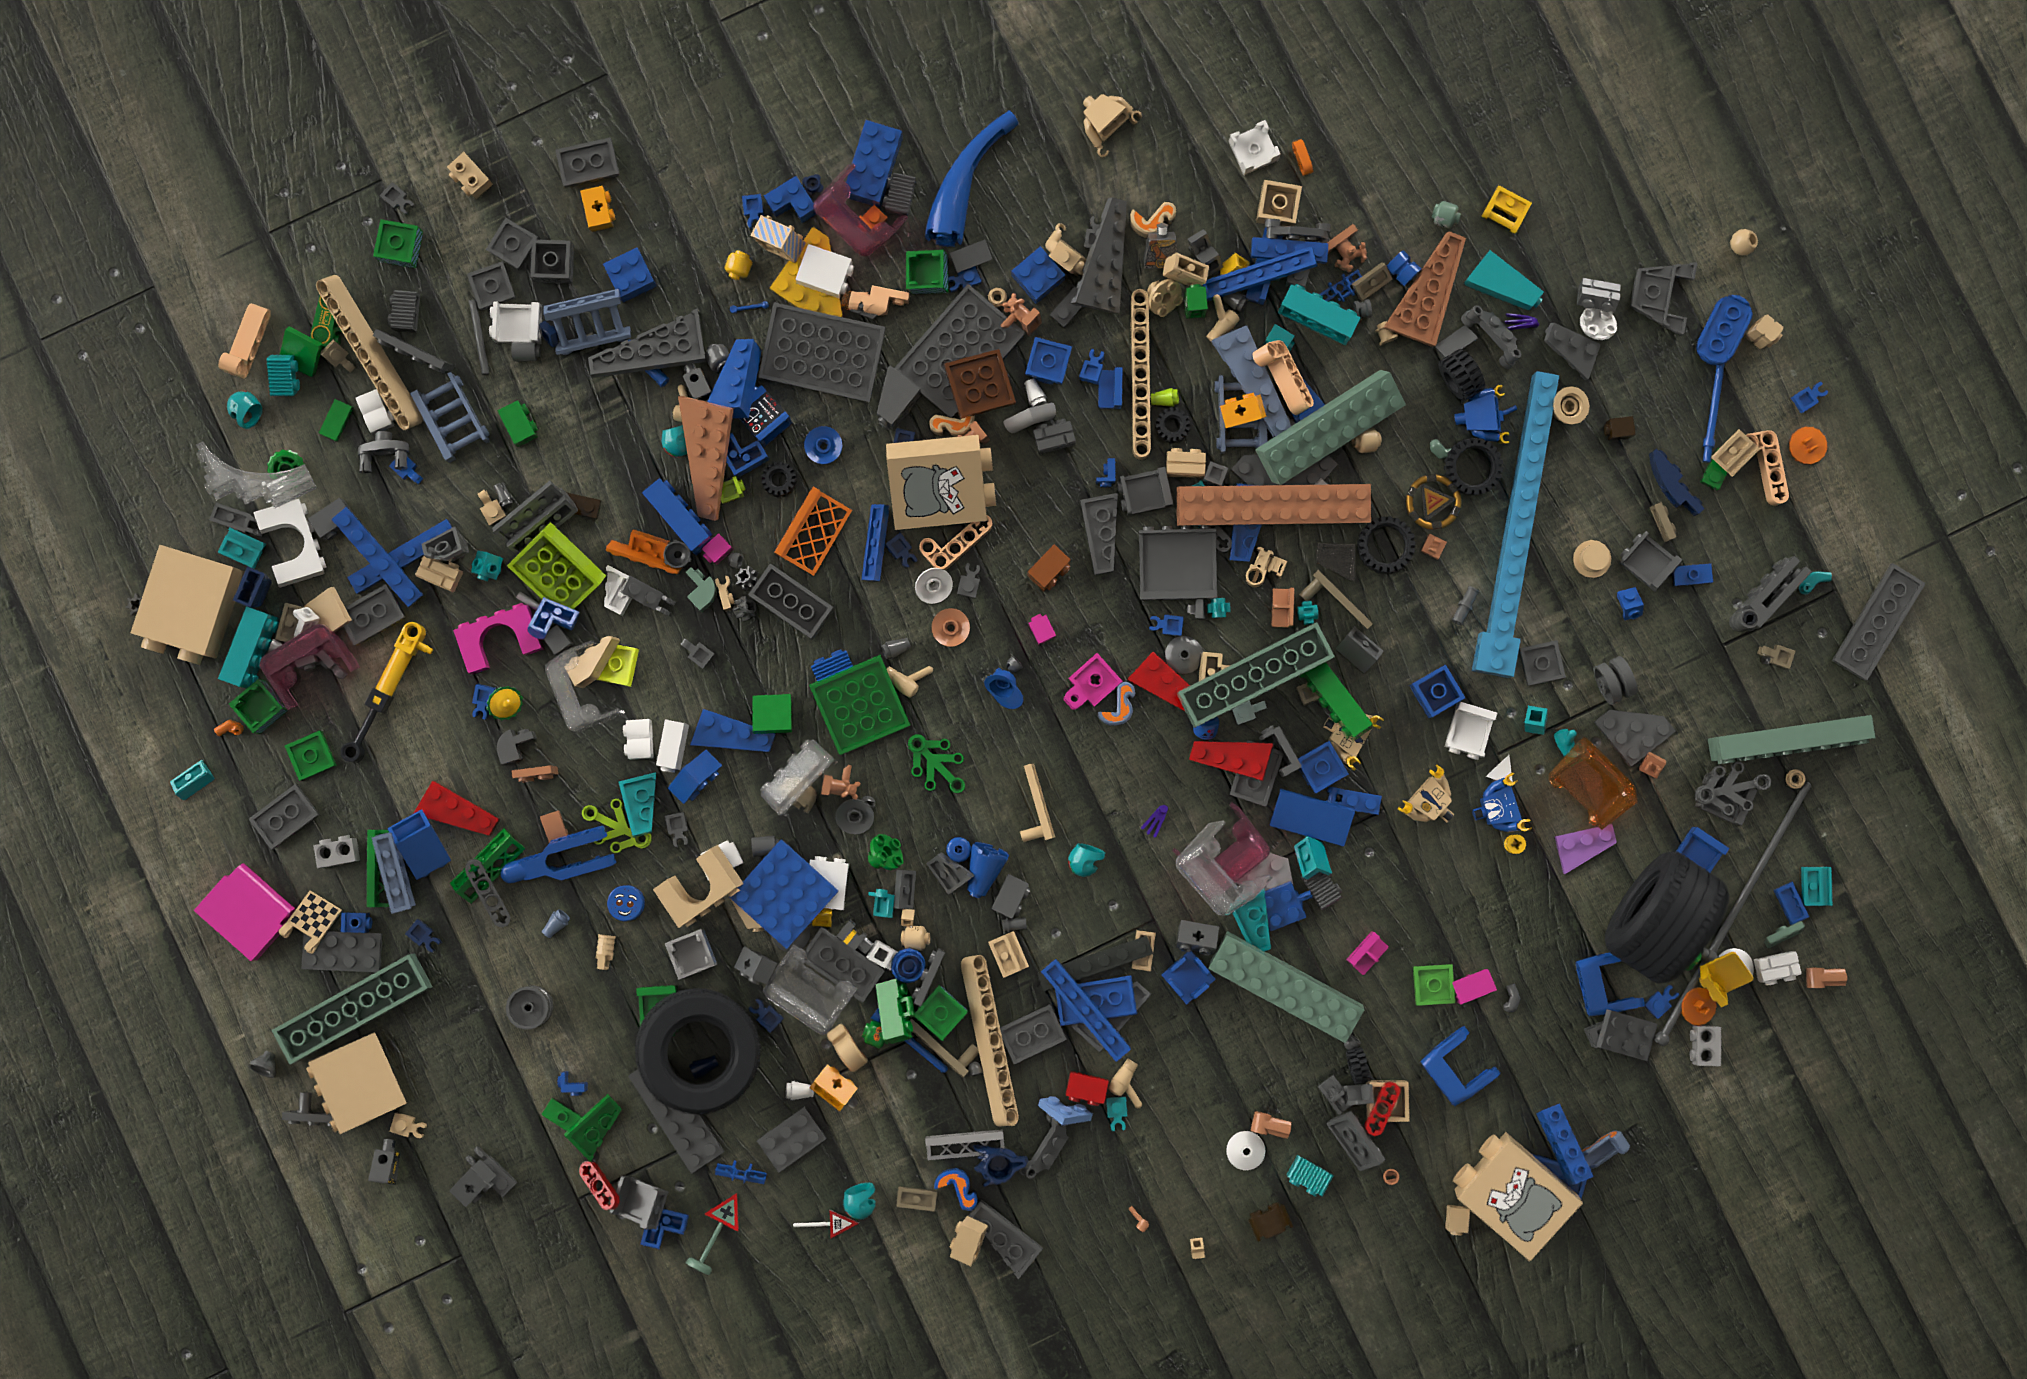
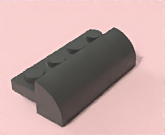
(533, 515)

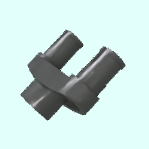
(383, 445)

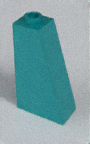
(1503, 282)

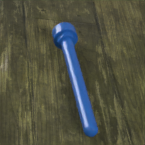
(919, 1048)

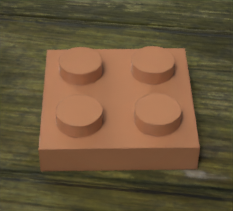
(529, 774)

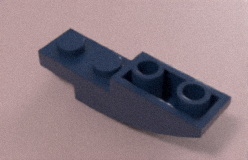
(1667, 479)

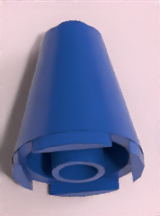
(985, 865)

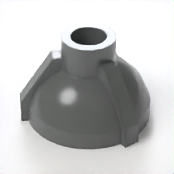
(669, 554)
(264, 1065)

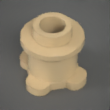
(1385, 335)

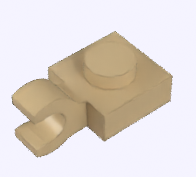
(492, 510)
(726, 598)

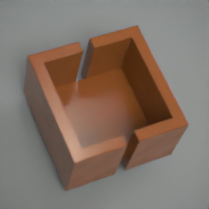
(1048, 568)

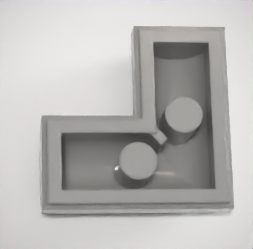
(1029, 417)

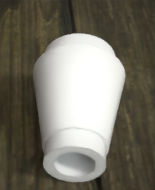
(1035, 394)
(798, 1090)

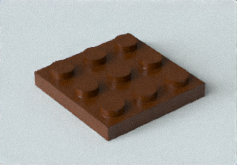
(979, 383)

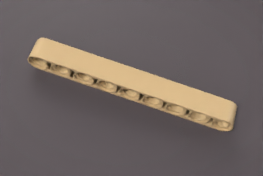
(369, 352)
(1140, 365)
(989, 1041)

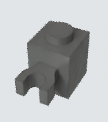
(1298, 278)

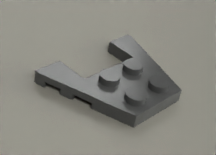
(1653, 293)

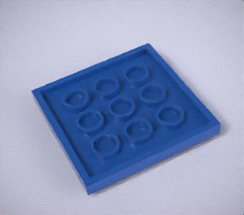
(784, 894)

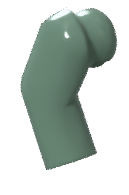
(1438, 449)

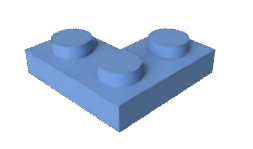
(1065, 1114)

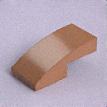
(553, 825)

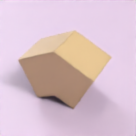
(907, 917)
(1197, 1248)

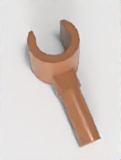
(1142, 1224)

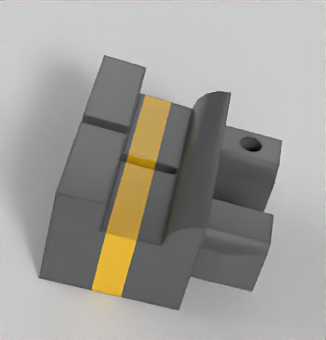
(853, 938)

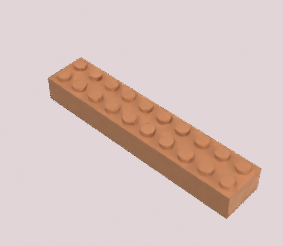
(1273, 504)

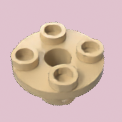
(1164, 296)

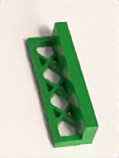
(493, 851)
(373, 872)

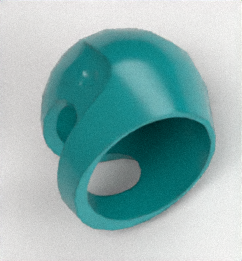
(240, 404)
(674, 441)
(1082, 859)
(857, 1202)

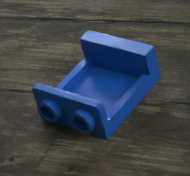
(1702, 848)

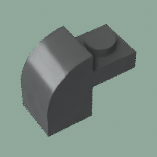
(1203, 251)
(508, 745)

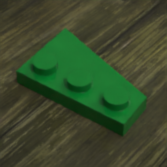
(592, 1127)

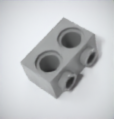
(337, 856)
(1711, 1045)

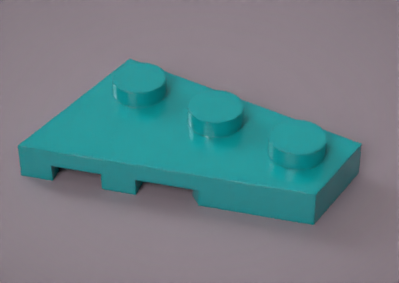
(638, 800)
(1253, 922)

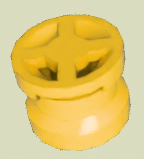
(1511, 844)

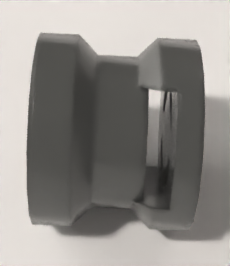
(1363, 309)

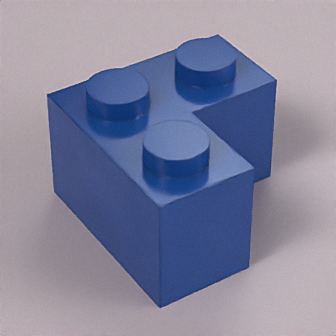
(788, 196)
(746, 459)
(695, 777)

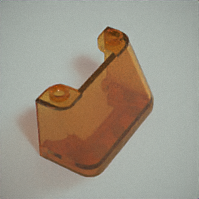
(1594, 783)

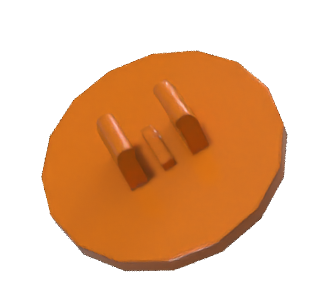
(1808, 445)
(1698, 1006)

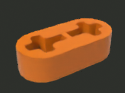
(1302, 157)

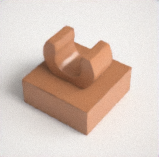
(1433, 546)
(1652, 765)

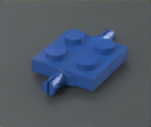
(1285, 905)

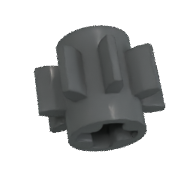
(747, 578)
(132, 605)
(744, 608)

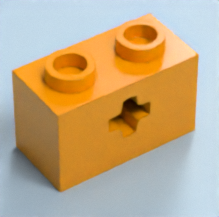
(591, 200)
(1232, 414)
(824, 1087)

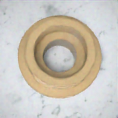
(997, 291)
(1800, 782)

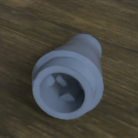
(556, 922)

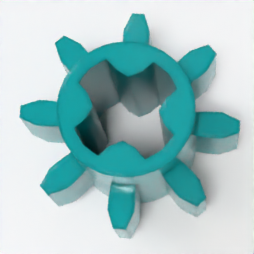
(1218, 608)
(1307, 612)

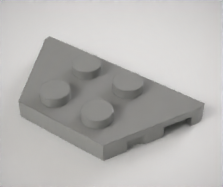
(1273, 865)

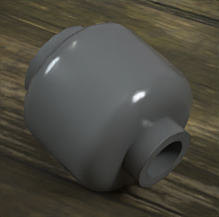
(716, 356)

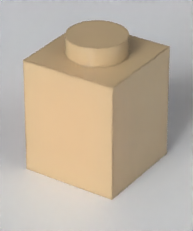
(1457, 1219)

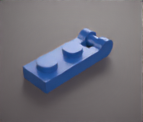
(1356, 800)

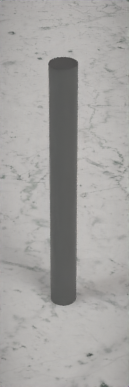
(479, 337)

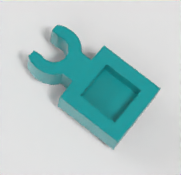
(1117, 1109)

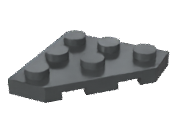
(1633, 733)

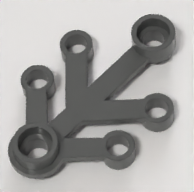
(1728, 789)

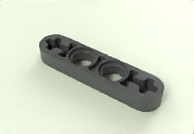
(489, 892)

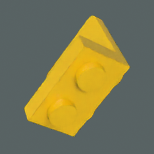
(1724, 976)

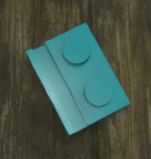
(241, 548)
(1816, 886)

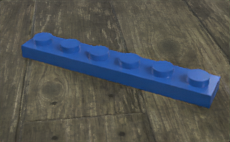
(1261, 273)
(377, 556)
(402, 556)
(1086, 1010)

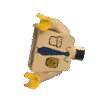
(1346, 748)
(1430, 799)

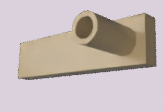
(1045, 829)

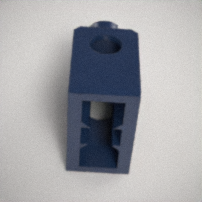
(252, 588)

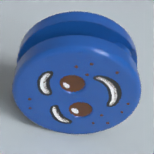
(626, 903)

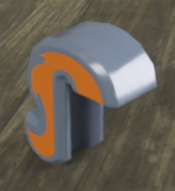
(1124, 707)
(1605, 1148)

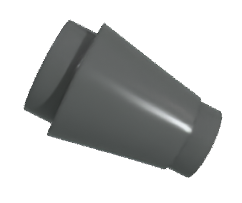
(1236, 301)
(895, 647)

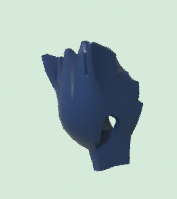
(998, 1164)

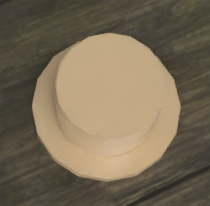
(1570, 405)
(1592, 559)

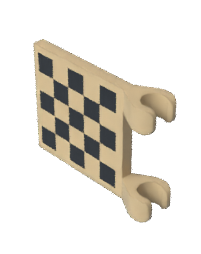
(313, 918)

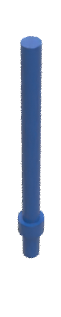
(1709, 441)

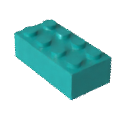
(1319, 314)
(248, 647)

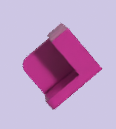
(1367, 953)
(1473, 986)

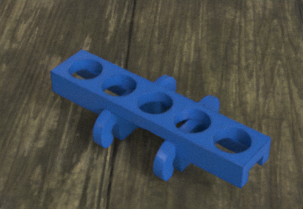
(1338, 293)
(749, 1175)

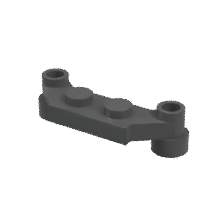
(1318, 233)
(1497, 331)
(1047, 1150)

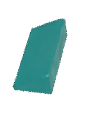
(192, 780)

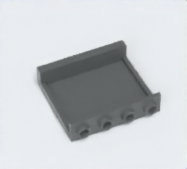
(1178, 563)

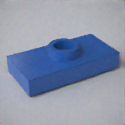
(1692, 575)
(1791, 903)

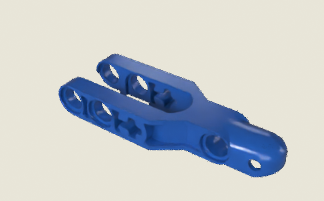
(536, 866)

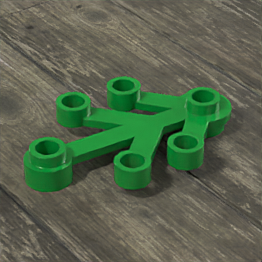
(934, 760)

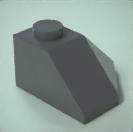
(446, 546)

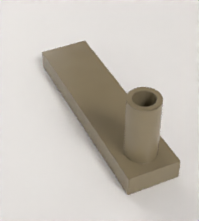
(1320, 581)
(959, 1065)

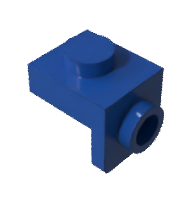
(1630, 603)
(574, 1088)

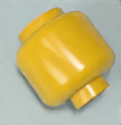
(738, 265)

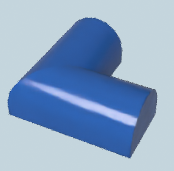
(549, 613)
(669, 1221)

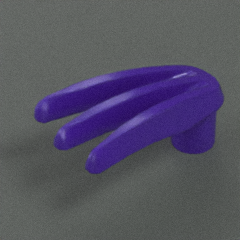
(1527, 321)
(1159, 815)

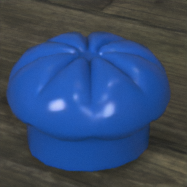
(908, 965)

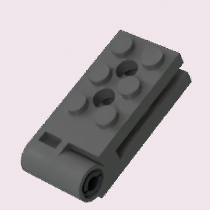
(1752, 612)

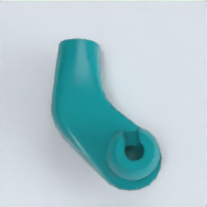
(1813, 579)

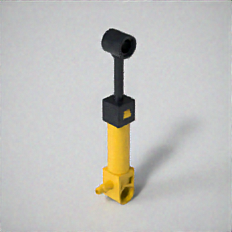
(381, 695)

